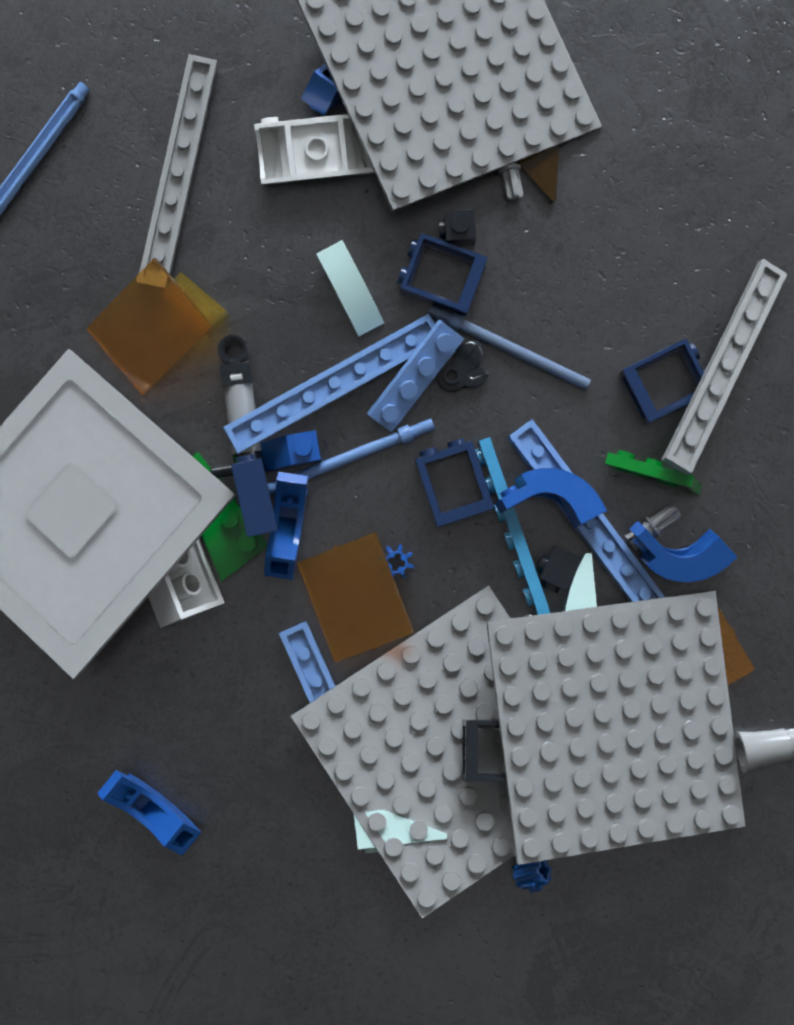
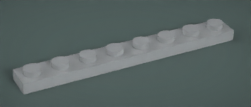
(180, 161)
(724, 367)

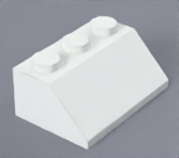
(186, 589)

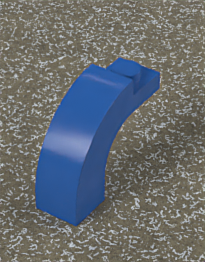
(563, 487)
(289, 516)
(690, 564)
(151, 809)

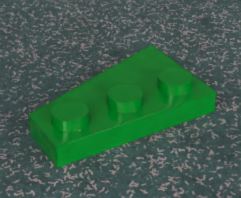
(625, 462)

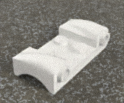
(309, 149)

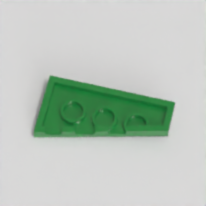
(228, 539)

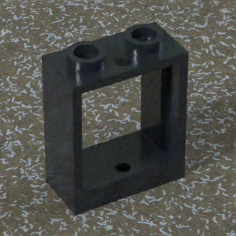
(470, 752)

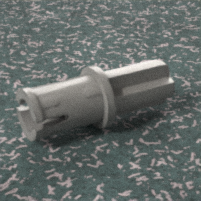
(512, 181)
(657, 523)

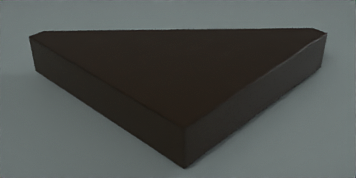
(543, 171)

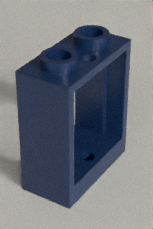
(416, 251)
(637, 390)
(454, 447)
(253, 495)

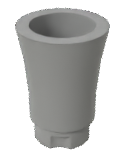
(763, 748)

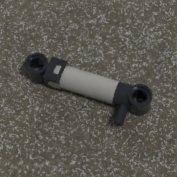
(238, 395)

